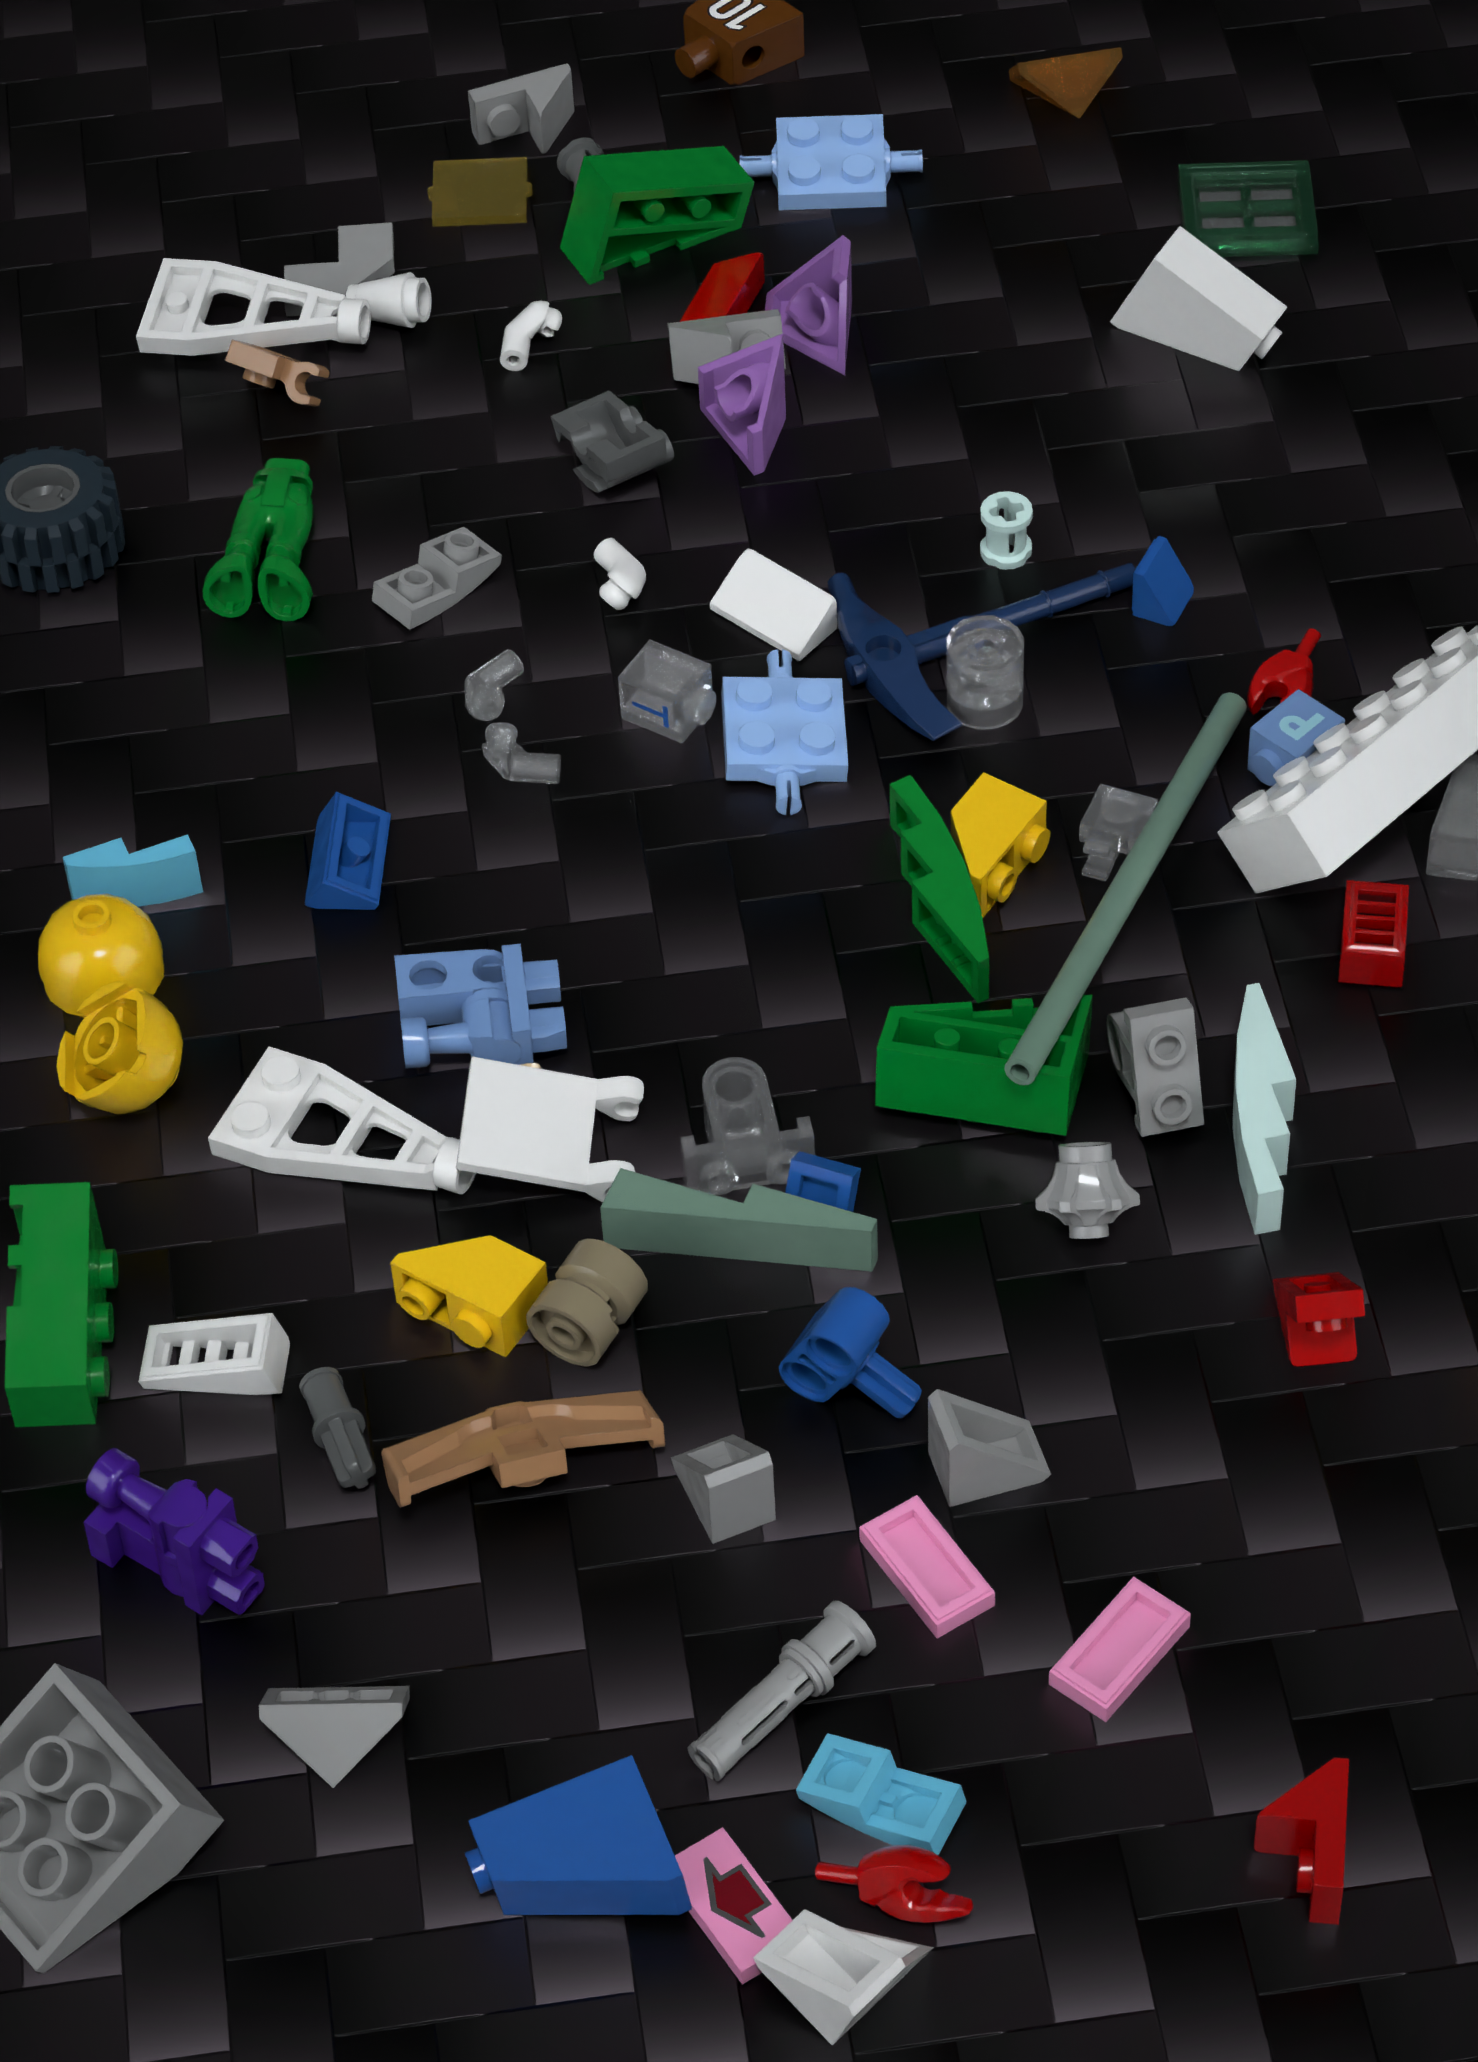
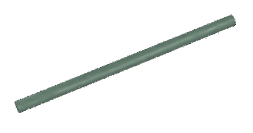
(1124, 891)

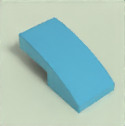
(142, 877)
(872, 1795)

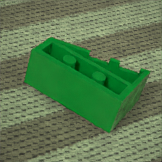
(650, 202)
(954, 1061)

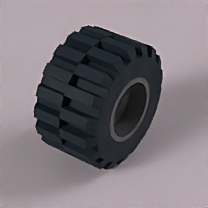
(57, 519)

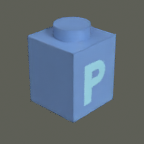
(1287, 734)

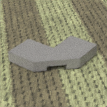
(364, 256)

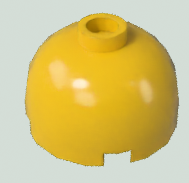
(97, 944)
(122, 1050)

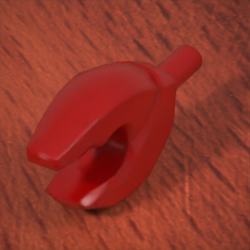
(1284, 673)
(891, 1881)

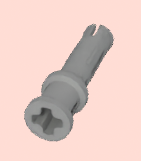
(803, 1671)

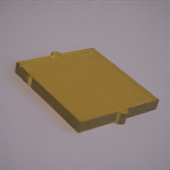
(479, 191)

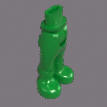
(274, 511)

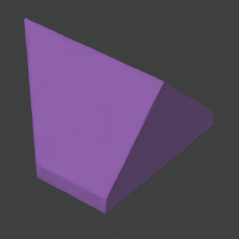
(818, 305)
(747, 399)

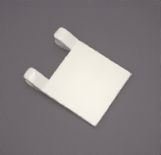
(541, 1124)

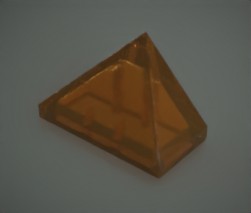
(1068, 80)

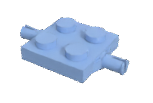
(831, 162)
(784, 730)

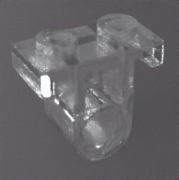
(741, 1133)

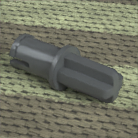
(338, 1427)

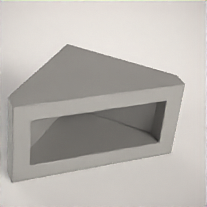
(980, 1449)
(728, 1485)

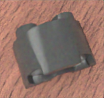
(611, 441)

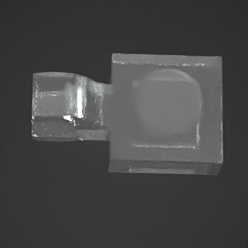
(1112, 827)

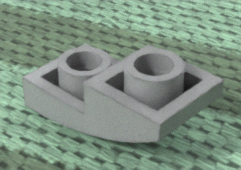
(444, 575)

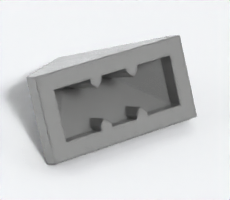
(333, 1724)

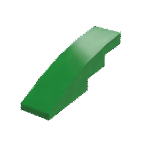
(942, 890)

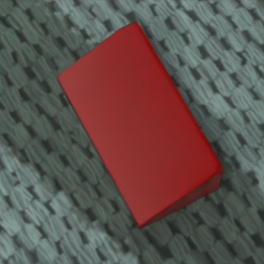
(728, 288)

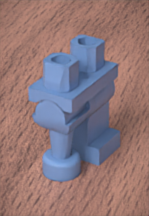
(486, 1001)

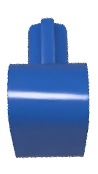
(841, 1349)

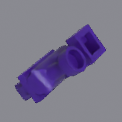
(173, 1533)

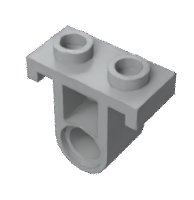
(1158, 1064)

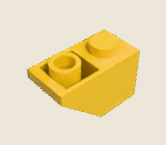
(998, 836)
(472, 1288)

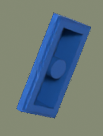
(348, 855)

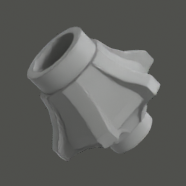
(1086, 1190)

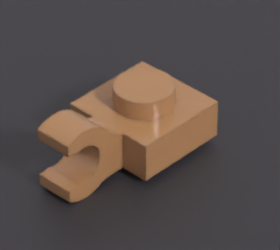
(266, 366)

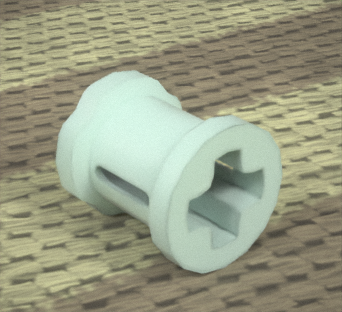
(1006, 530)

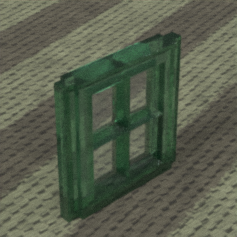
(1250, 207)

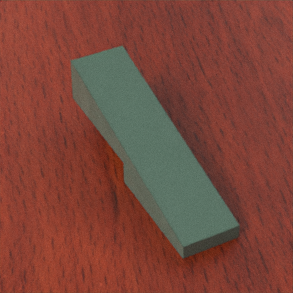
(767, 1227)

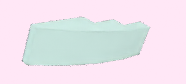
(1260, 1111)

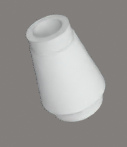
(395, 299)

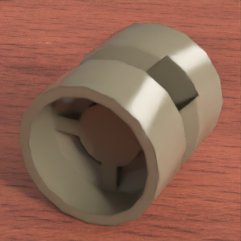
(586, 1302)

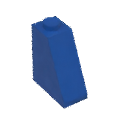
(580, 1850)

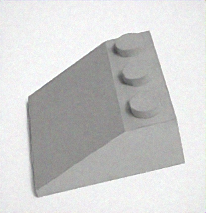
(85, 1816)

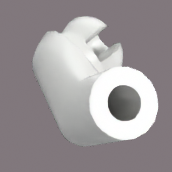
(519, 332)
(623, 569)

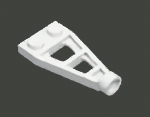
(185, 291)
(279, 1095)

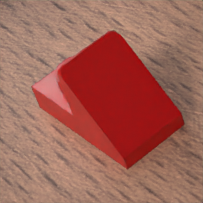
(1319, 1317)
(1312, 1825)

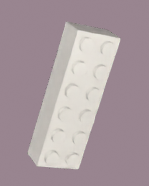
(1362, 771)

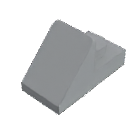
(526, 103)
(712, 338)

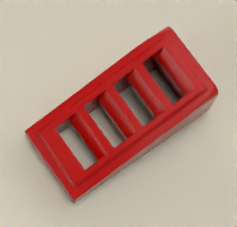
(1371, 962)

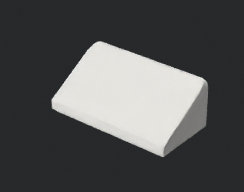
(776, 605)

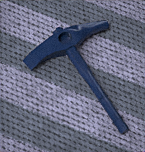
(890, 660)

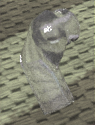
(485, 685)

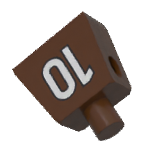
(740, 38)

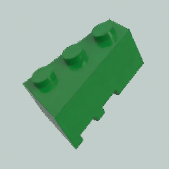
(58, 1307)

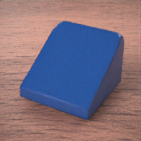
(1160, 585)

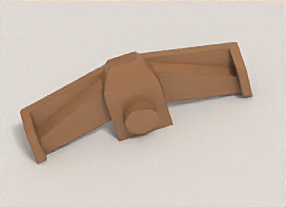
(519, 1441)

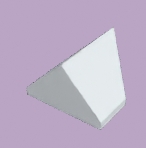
(835, 1970)

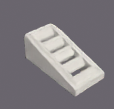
(256, 1365)

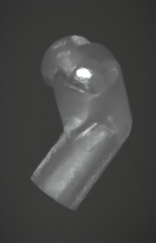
(513, 761)

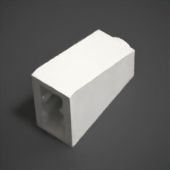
(1201, 305)

